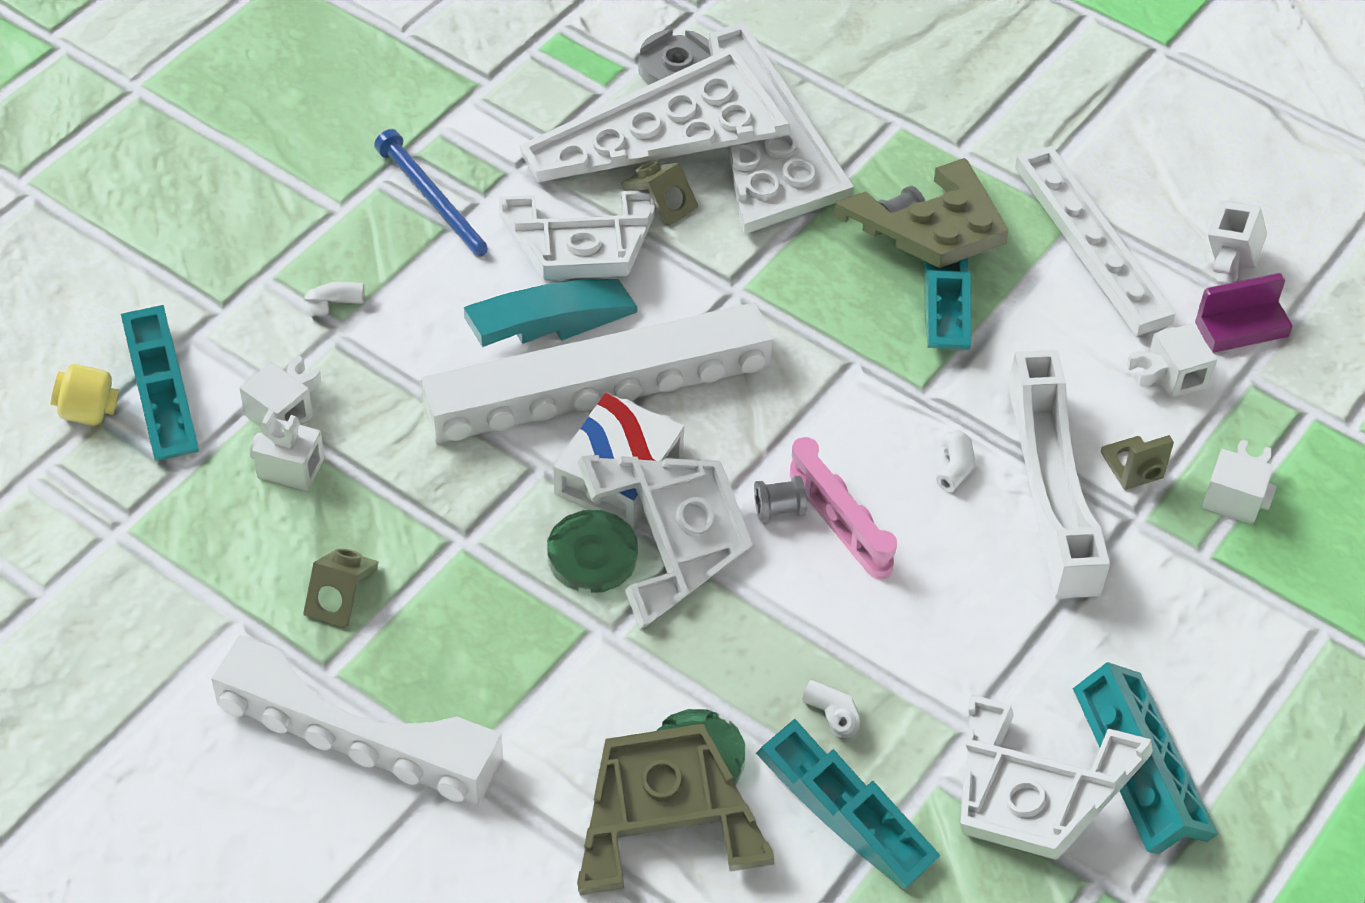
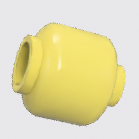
(84, 394)

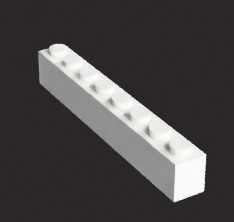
(579, 373)

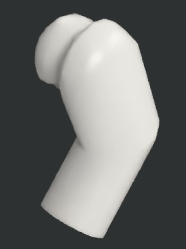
(333, 292)
(961, 460)
(838, 708)

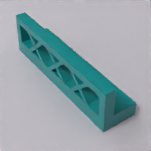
(1162, 791)

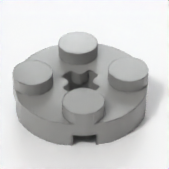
(664, 46)

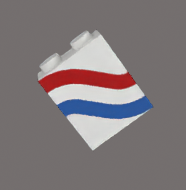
(612, 431)

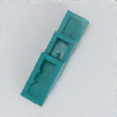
(948, 305)
(549, 308)
(159, 383)
(847, 806)

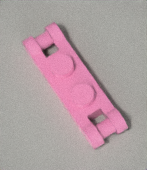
(846, 518)

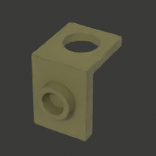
(658, 179)
(1144, 462)
(342, 571)

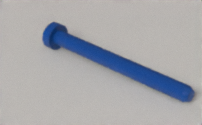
(390, 144)

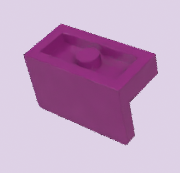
(1243, 313)

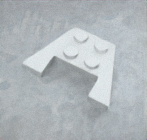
(580, 245)
(689, 516)
(1033, 799)

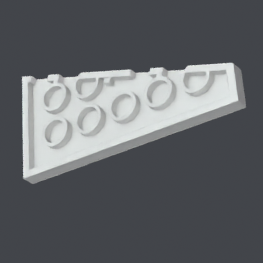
(682, 114)
(782, 173)

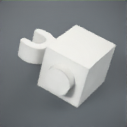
(1236, 238)
(1177, 360)
(280, 391)
(287, 452)
(1240, 484)

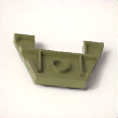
(939, 229)
(660, 785)

